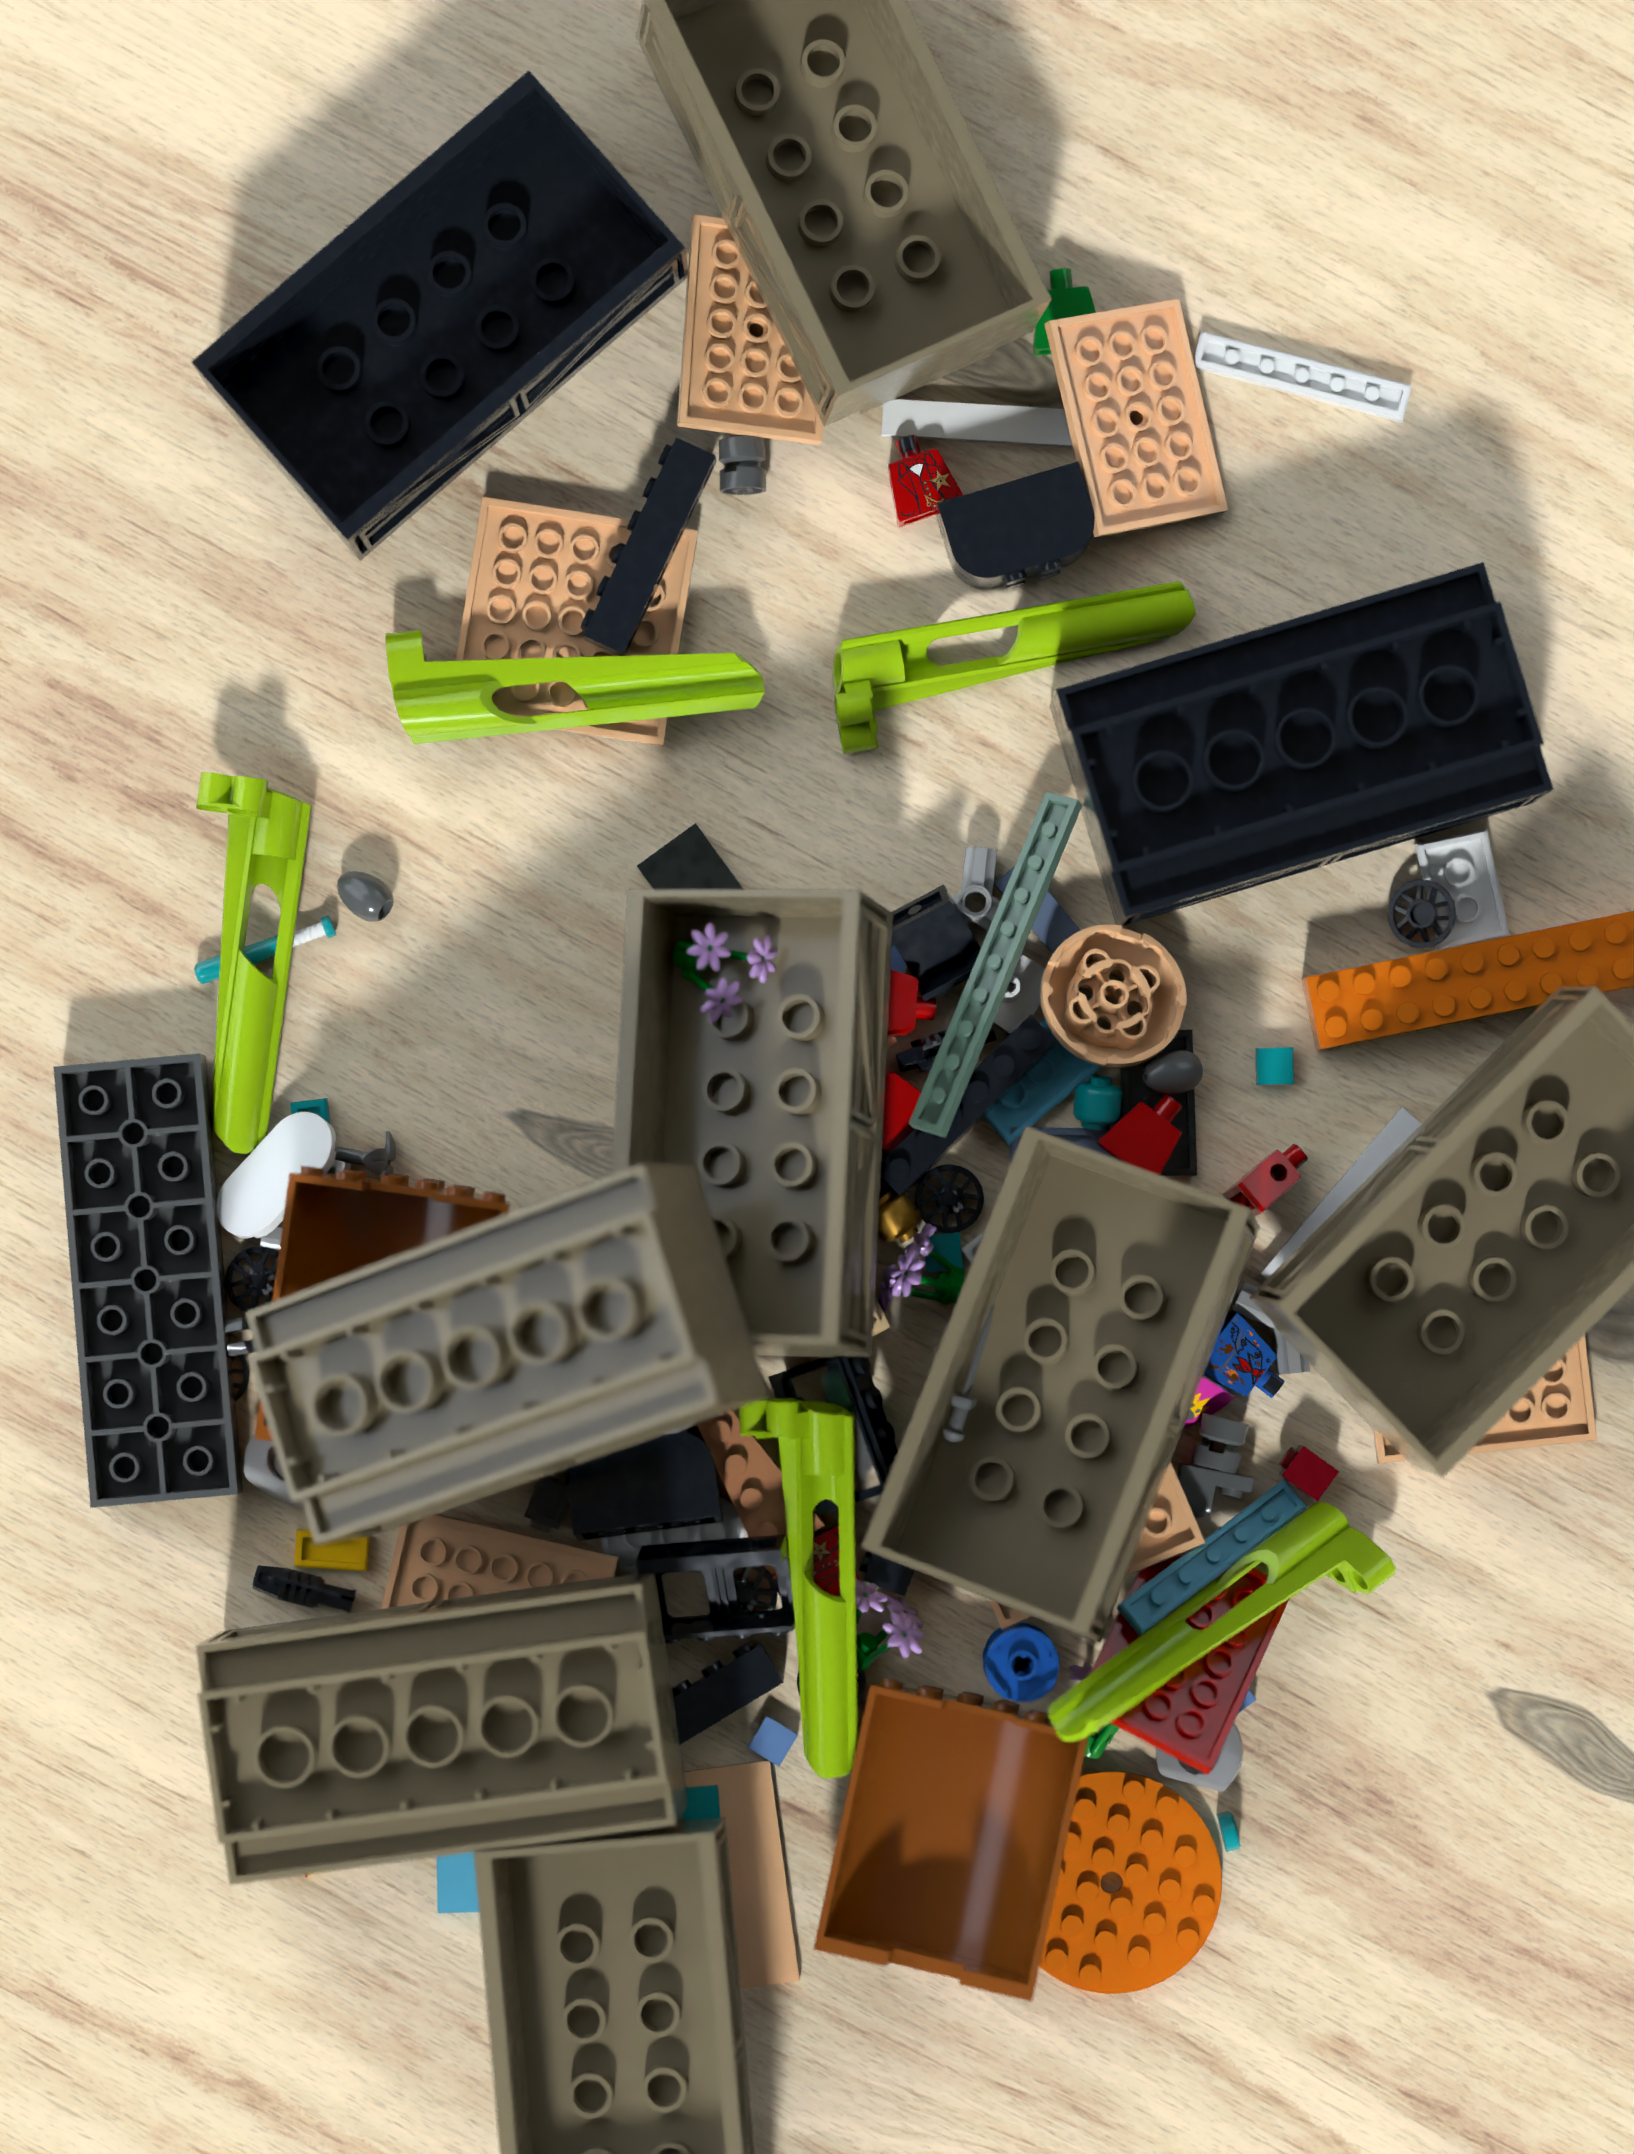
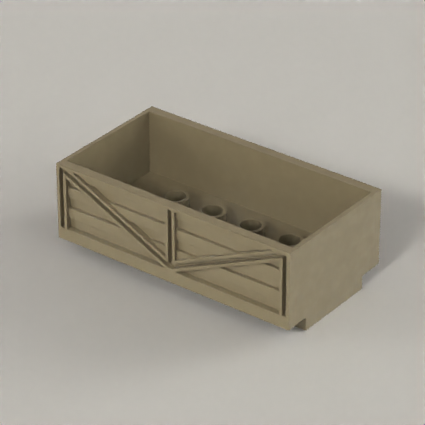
(846, 189)
(769, 1102)
(1477, 1239)
(503, 1353)
(1085, 1381)
(441, 1728)
(616, 1994)

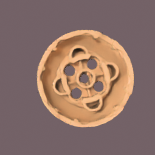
(1149, 980)

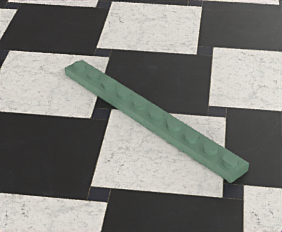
(995, 964)

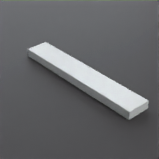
(1301, 376)
(976, 423)
(1384, 1144)

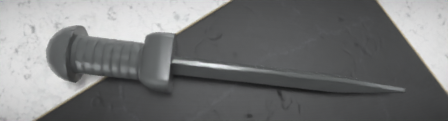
(963, 1401)

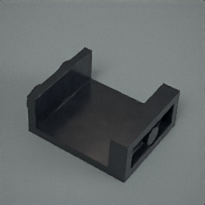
(935, 942)

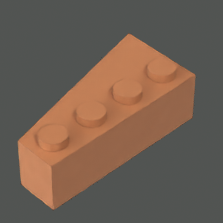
(748, 1475)

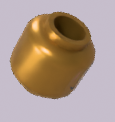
(897, 1216)

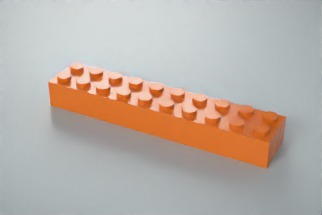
(1468, 981)

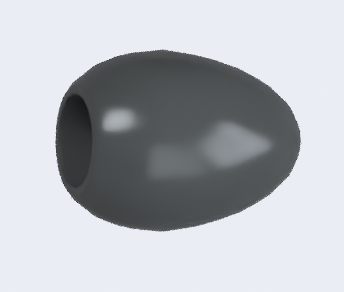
(365, 895)
(1173, 1072)

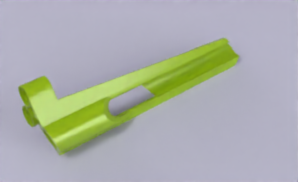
(894, 667)
(456, 703)
(268, 848)
(818, 1466)
(1296, 1556)

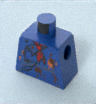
(1242, 1360)

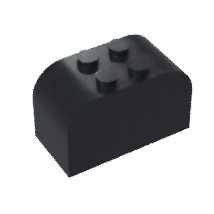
(1018, 528)
(645, 1488)

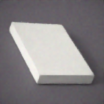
(1468, 873)

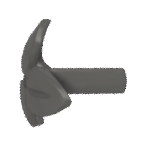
(375, 1160)

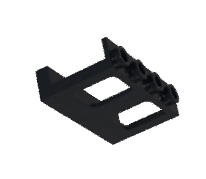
(717, 1563)

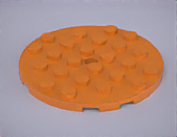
(1166, 1893)

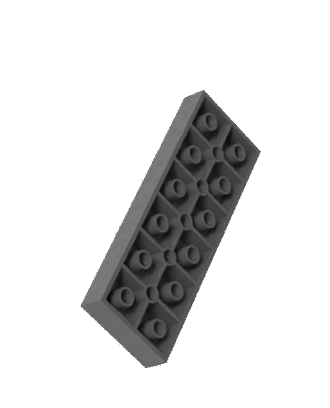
(148, 1280)

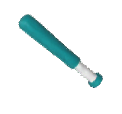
(208, 970)

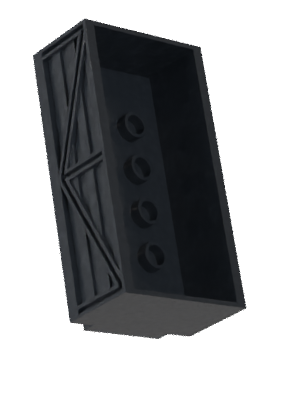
(444, 315)
(1301, 744)

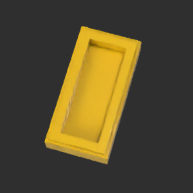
(340, 1555)

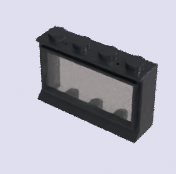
(850, 1385)

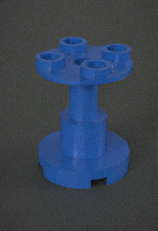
(1031, 1679)

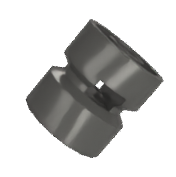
(742, 465)
(1221, 1430)

